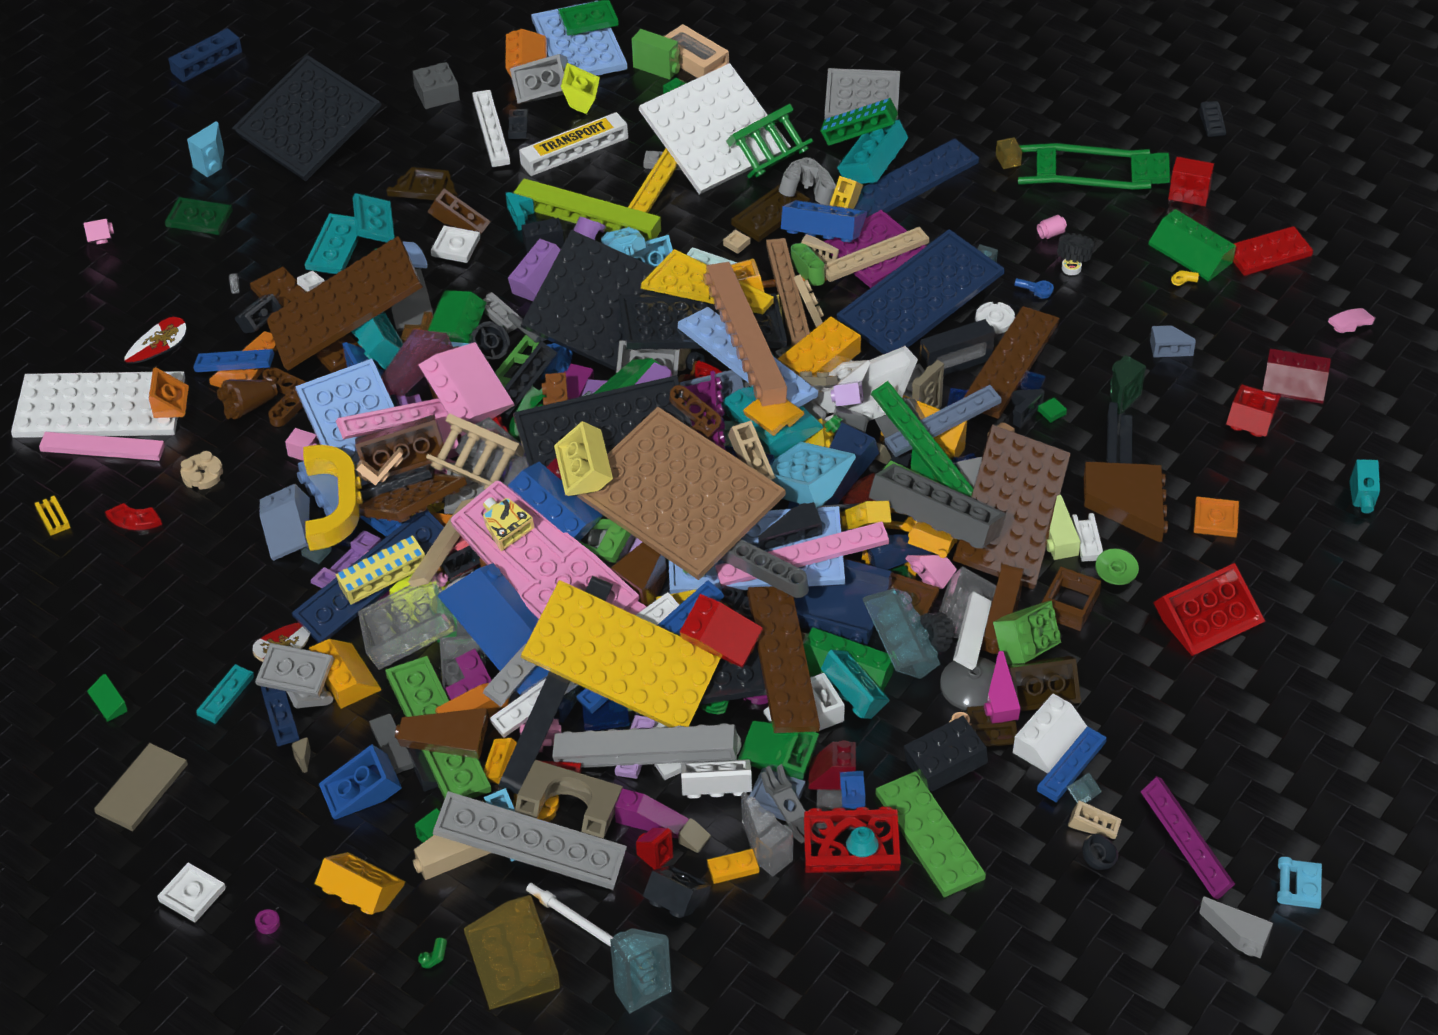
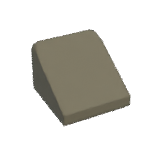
(302, 753)
(693, 836)

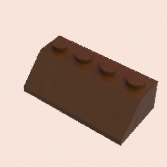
(414, 438)

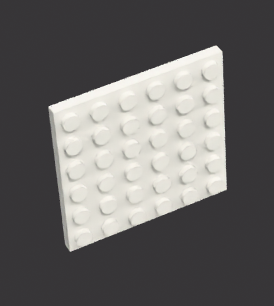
(699, 120)

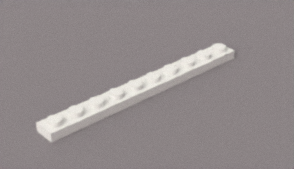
(519, 710)

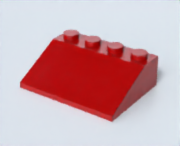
(1210, 610)

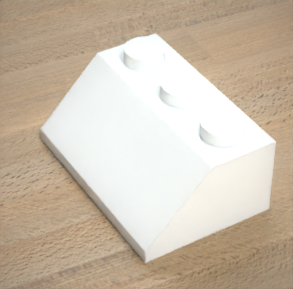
(1049, 733)
(716, 778)

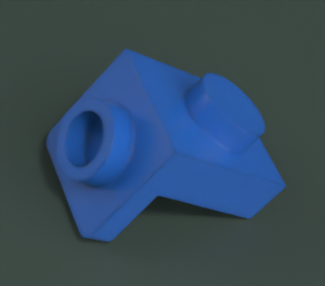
(852, 789)

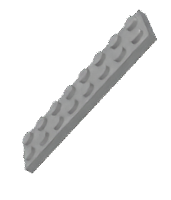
(529, 840)

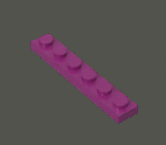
(1187, 838)

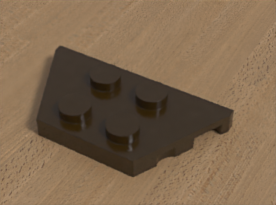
(422, 184)

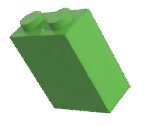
(655, 54)

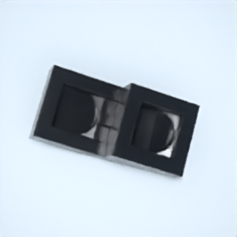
(518, 123)

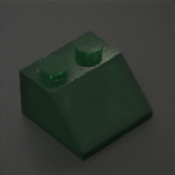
(1126, 382)

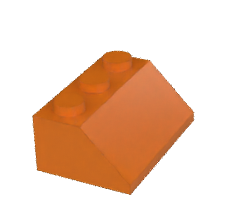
(524, 47)

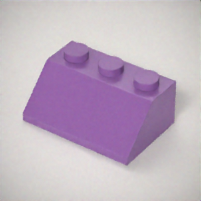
(533, 269)

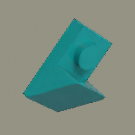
(519, 208)

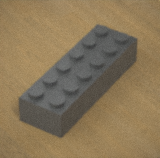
(937, 506)

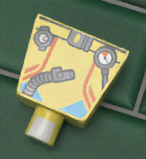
(506, 521)

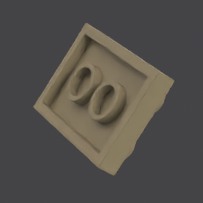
(929, 385)

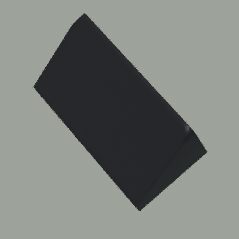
(422, 769)

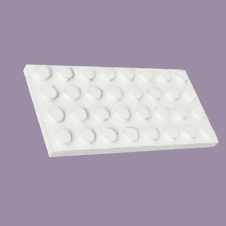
(89, 405)

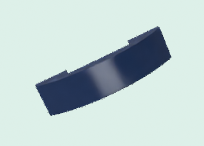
(280, 715)

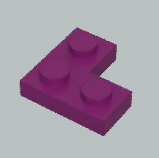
(473, 671)

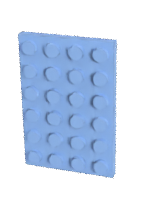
(590, 51)
(339, 395)

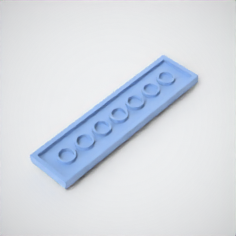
(710, 333)

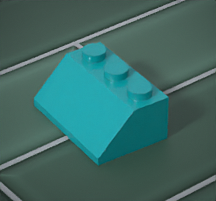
(854, 684)

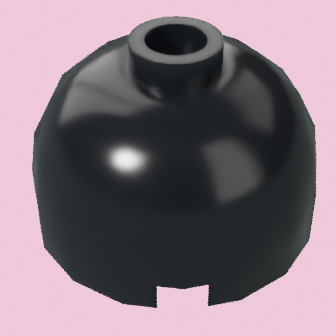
(491, 340)

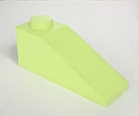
(1063, 538)

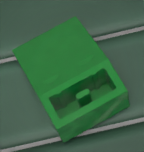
(772, 749)

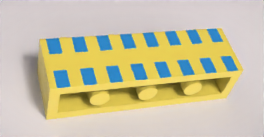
(380, 570)

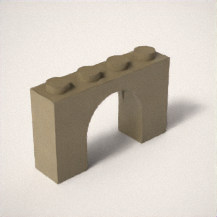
(549, 780)

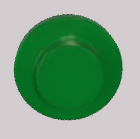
(833, 424)

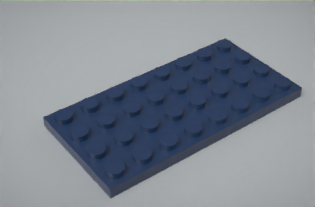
(920, 293)

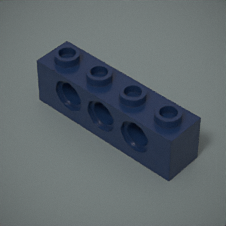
(205, 55)

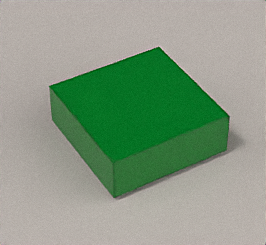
(1052, 409)

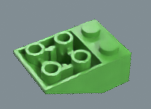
(1027, 633)

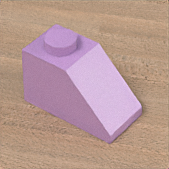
(847, 393)

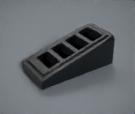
(1212, 117)

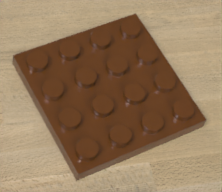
(412, 498)

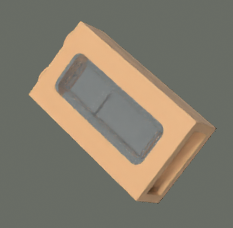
(698, 53)

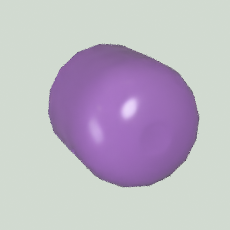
(588, 227)

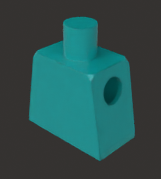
(1364, 491)

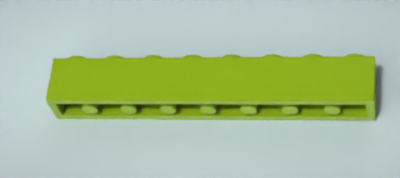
(571, 206)

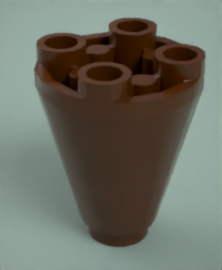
(244, 396)

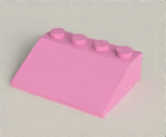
(466, 384)

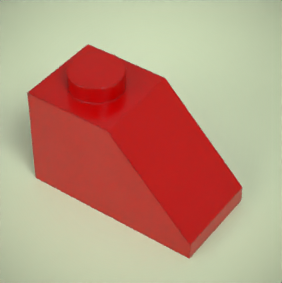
(655, 847)

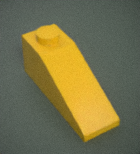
(846, 193)

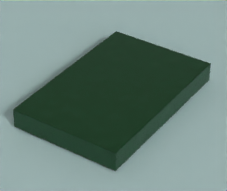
(198, 216)

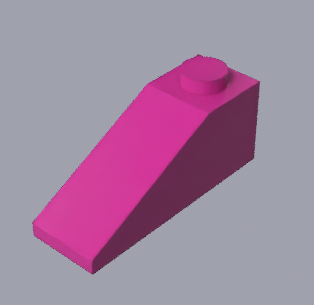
(1002, 699)

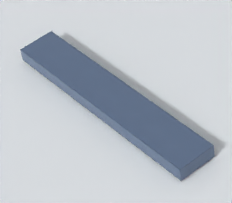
(948, 417)

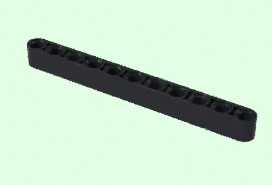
(542, 714)

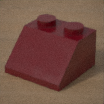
(827, 765)

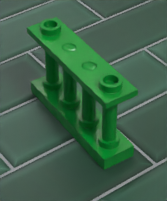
(768, 123)

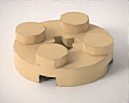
(198, 462)

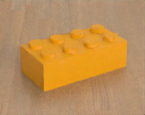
(823, 348)

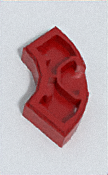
(133, 518)

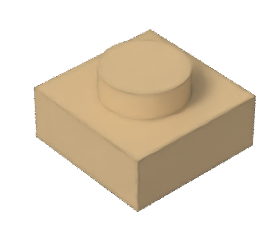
(736, 241)

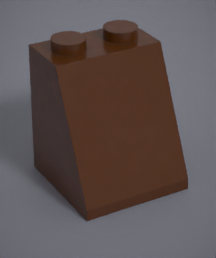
(644, 572)

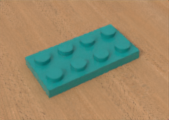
(333, 245)

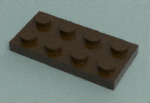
(765, 214)

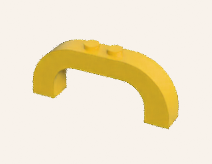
(339, 524)

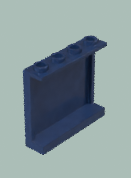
(841, 607)

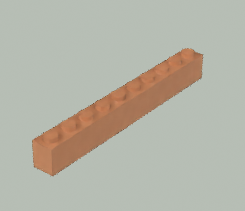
(745, 334)

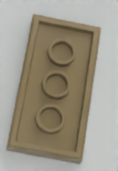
(141, 787)

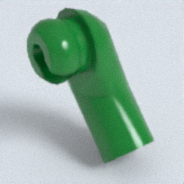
(429, 960)

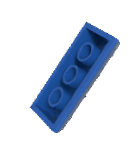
(822, 220)
(547, 496)

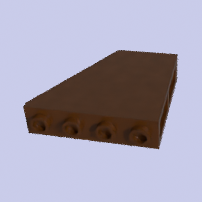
(1128, 495)

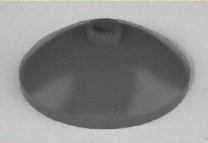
(964, 688)

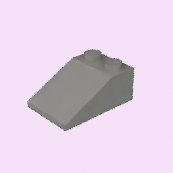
(539, 79)

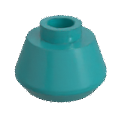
(862, 842)

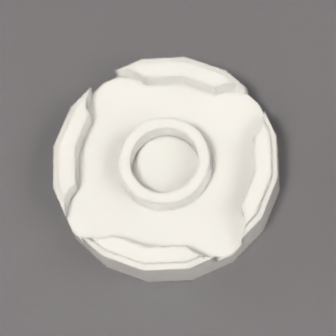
(997, 315)

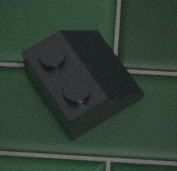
(675, 890)

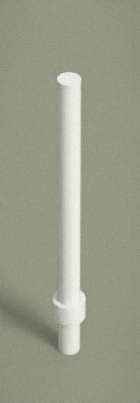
(548, 900)

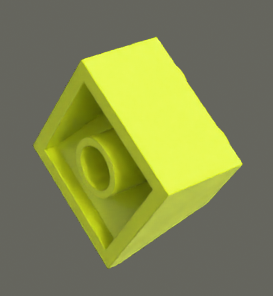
(579, 87)

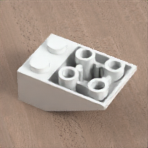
(827, 701)

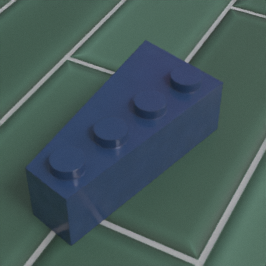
(865, 449)

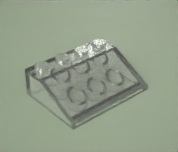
(405, 623)

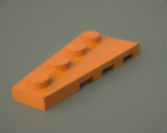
(262, 342)

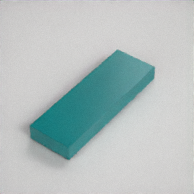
(225, 693)

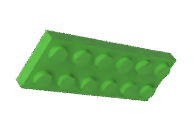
(931, 834)

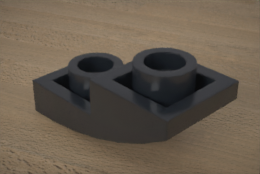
(736, 601)

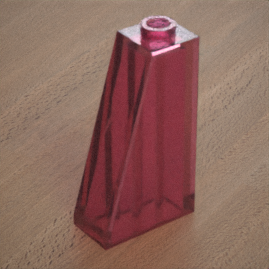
(404, 368)

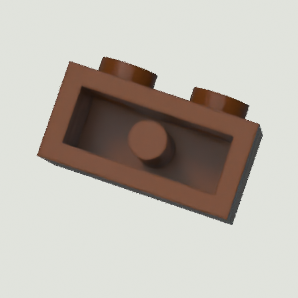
(554, 388)

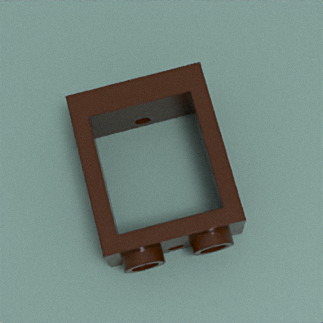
(1064, 613)

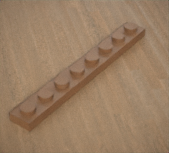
(787, 290)

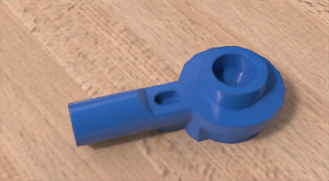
(1042, 288)

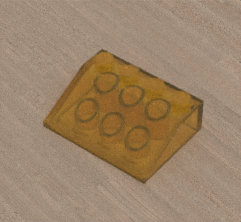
(512, 953)

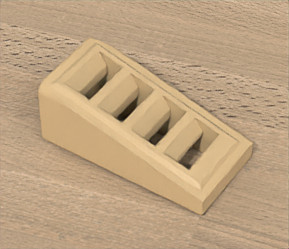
(815, 243)
(1084, 824)

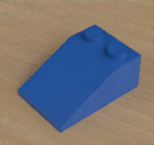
(360, 783)

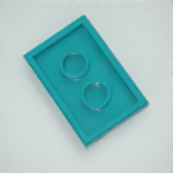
(373, 218)

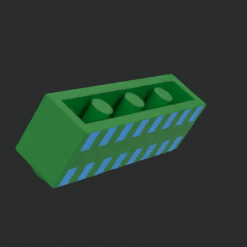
(859, 121)

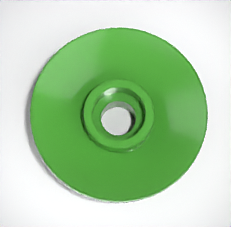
(1119, 560)

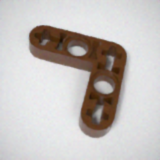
(280, 378)
(700, 424)

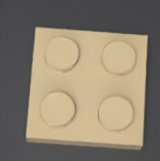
(809, 299)

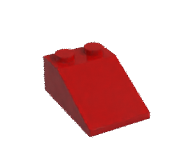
(1253, 410)
(720, 631)

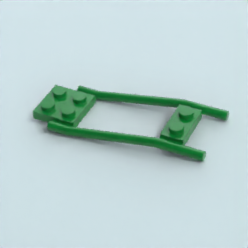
(1146, 167)

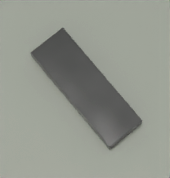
(384, 732)

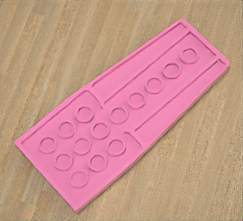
(539, 557)

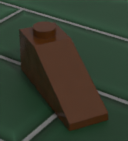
(456, 213)

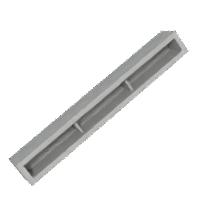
(647, 746)

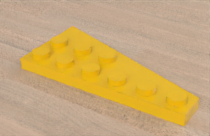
(683, 277)

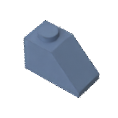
(1171, 342)

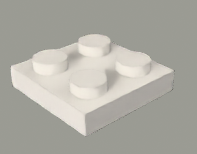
(455, 244)
(191, 892)

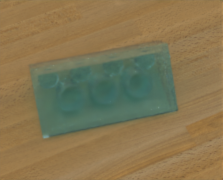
(902, 632)
(640, 967)

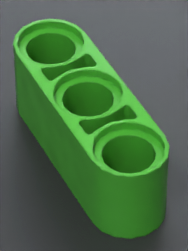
(807, 264)

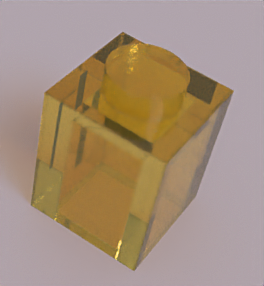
(1008, 153)

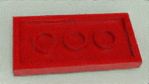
(1270, 250)

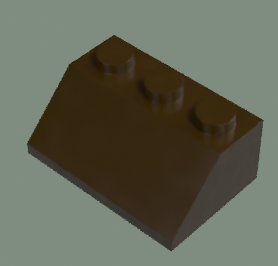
(1041, 678)

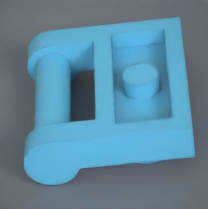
(1307, 883)

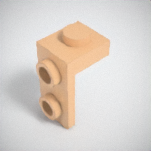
(367, 472)

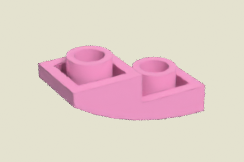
(1350, 319)

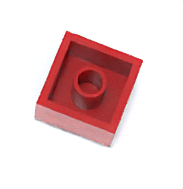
(1191, 181)

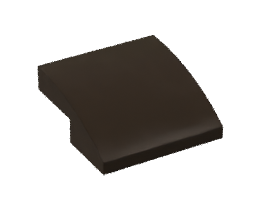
(991, 733)

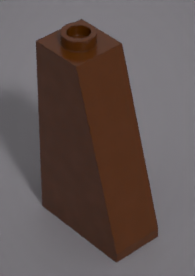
(1004, 602)
(447, 732)

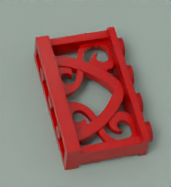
(844, 863)

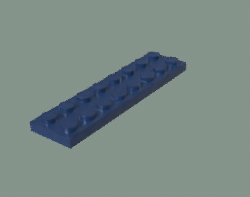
(916, 177)
(329, 608)

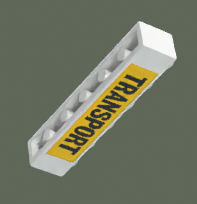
(573, 144)

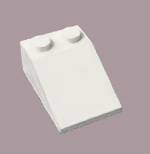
(845, 373)

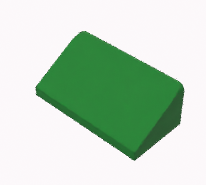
(107, 698)

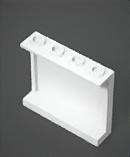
(891, 367)

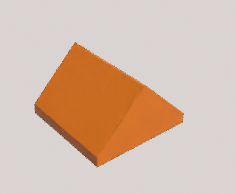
(167, 395)

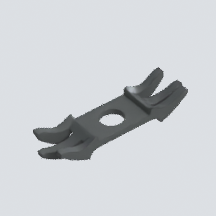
(781, 792)

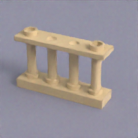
(475, 433)

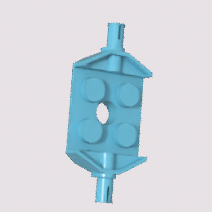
(624, 240)

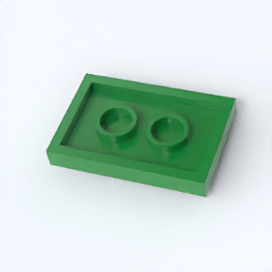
(588, 17)

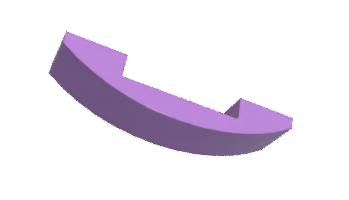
(359, 546)

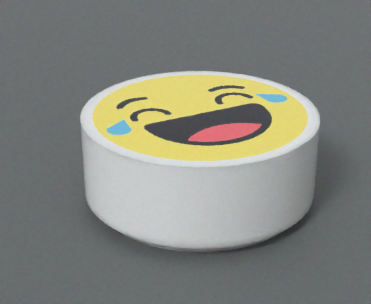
(1070, 267)

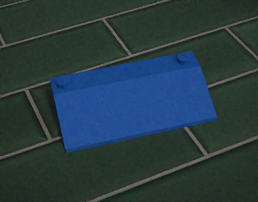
(494, 617)

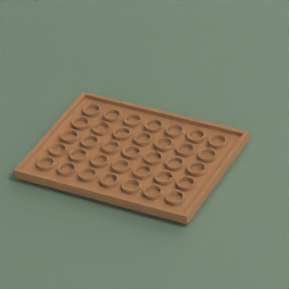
(682, 493)

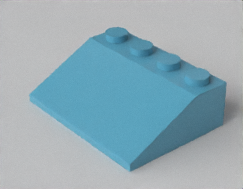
(811, 472)

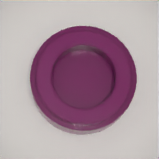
(267, 921)

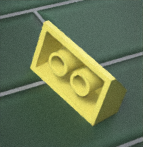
(583, 460)

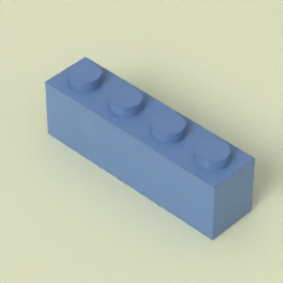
(322, 487)

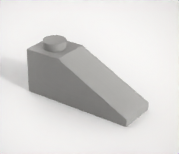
(1238, 927)

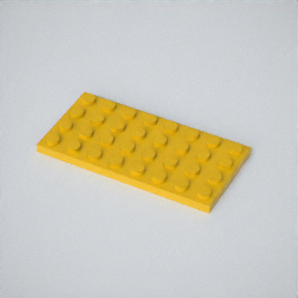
(620, 656)

